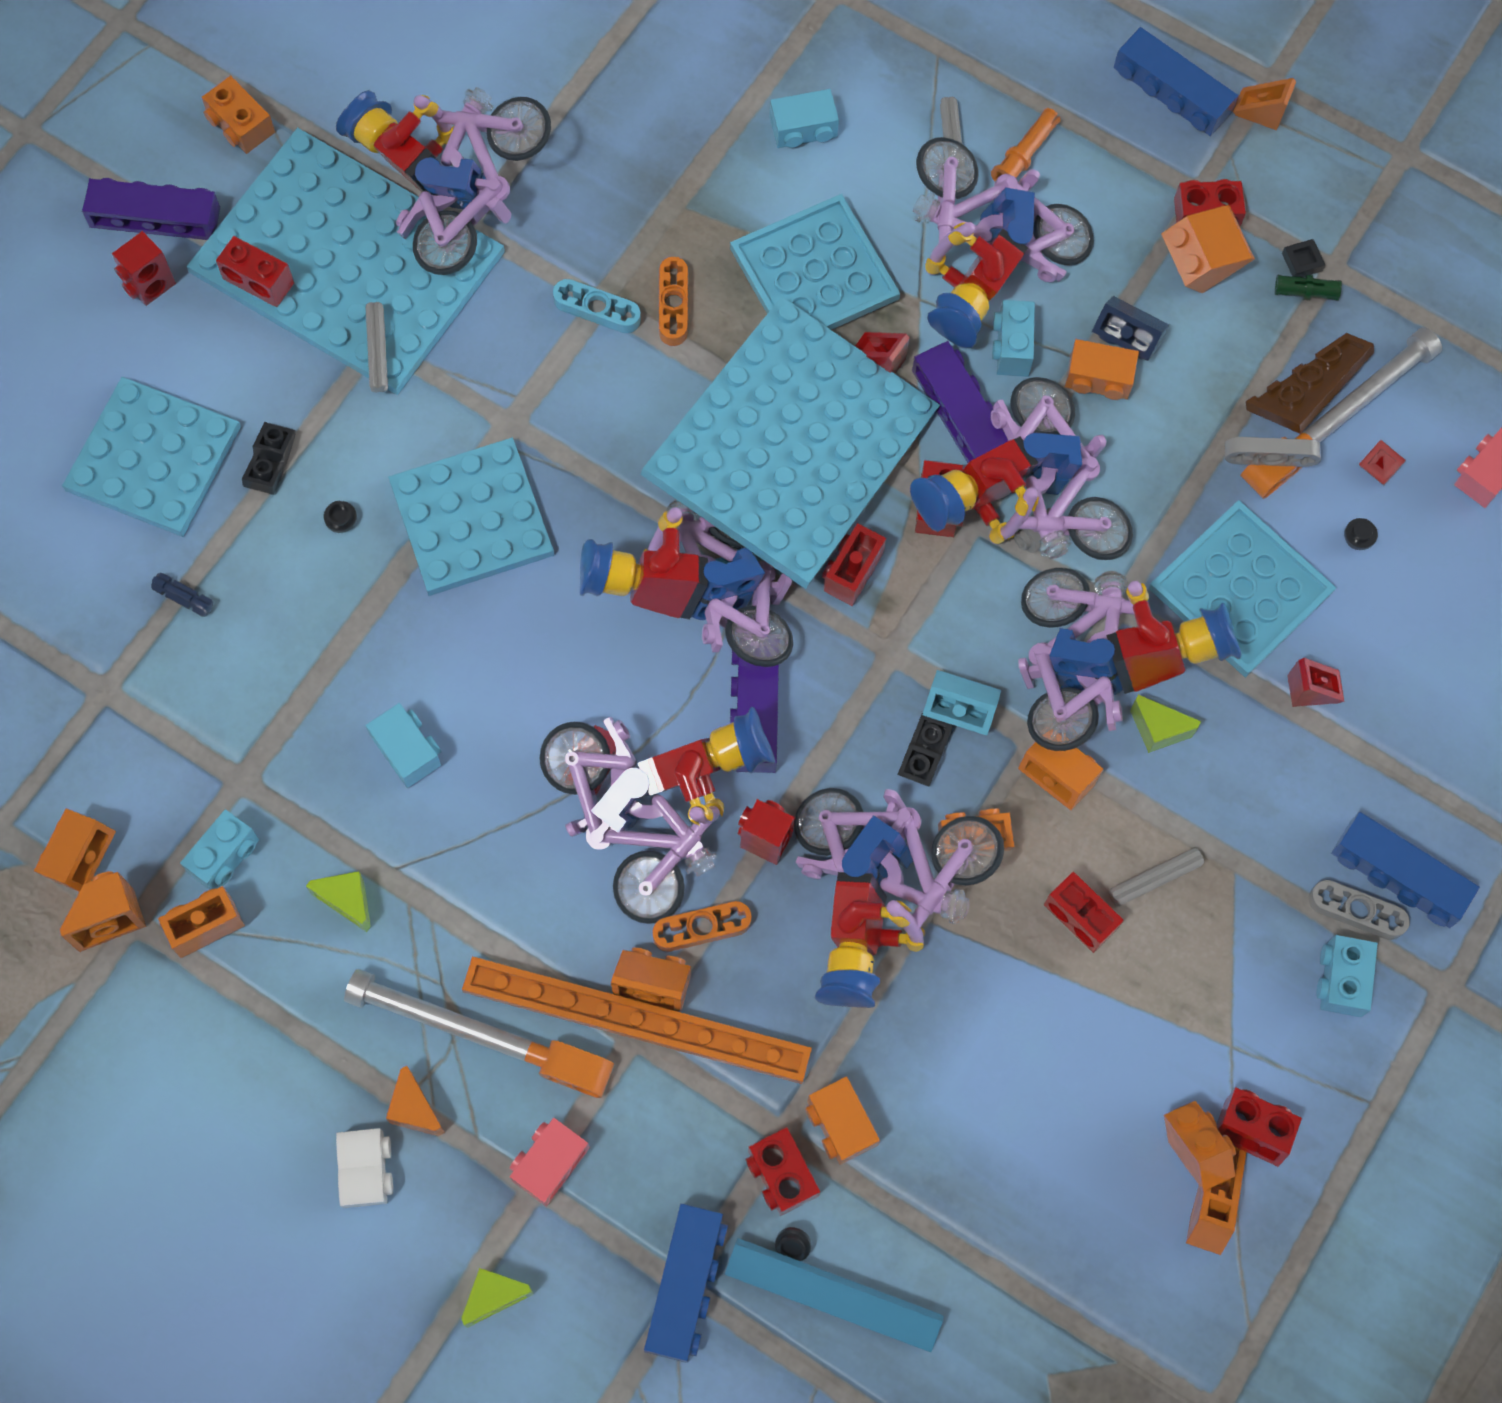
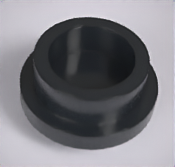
(340, 516)
(1360, 534)
(793, 1243)

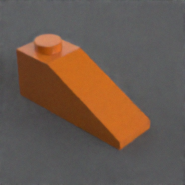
(1216, 1211)

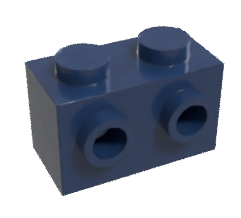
(1130, 328)

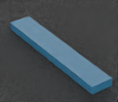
(834, 1295)

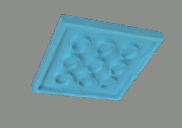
(817, 264)
(152, 456)
(471, 516)
(1254, 574)

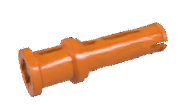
(1019, 157)

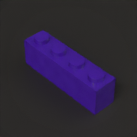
(151, 208)
(960, 401)
(759, 689)

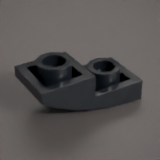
(269, 458)
(925, 750)

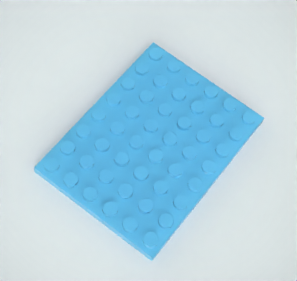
(343, 251)
(790, 441)

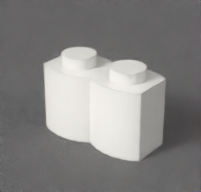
(362, 1168)

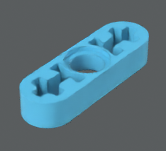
(590, 294)

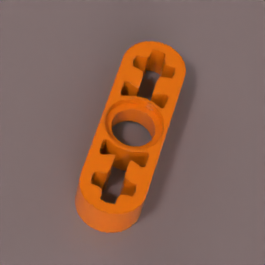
(679, 312)
(708, 913)

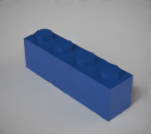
(1175, 81)
(1405, 871)
(684, 1283)

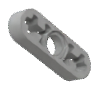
(1272, 451)
(1379, 927)

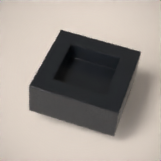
(1303, 258)

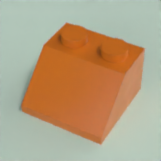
(1207, 247)
(102, 912)
(651, 979)

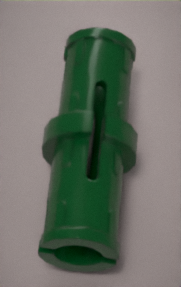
(1308, 287)

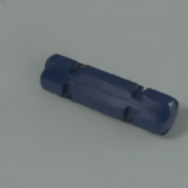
(182, 594)

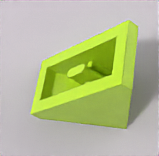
(1160, 724)
(344, 895)
(491, 1295)

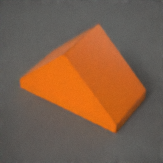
(1265, 102)
(410, 1107)

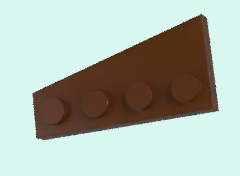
(1312, 385)

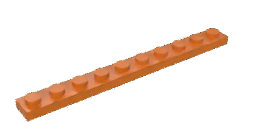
(637, 1020)

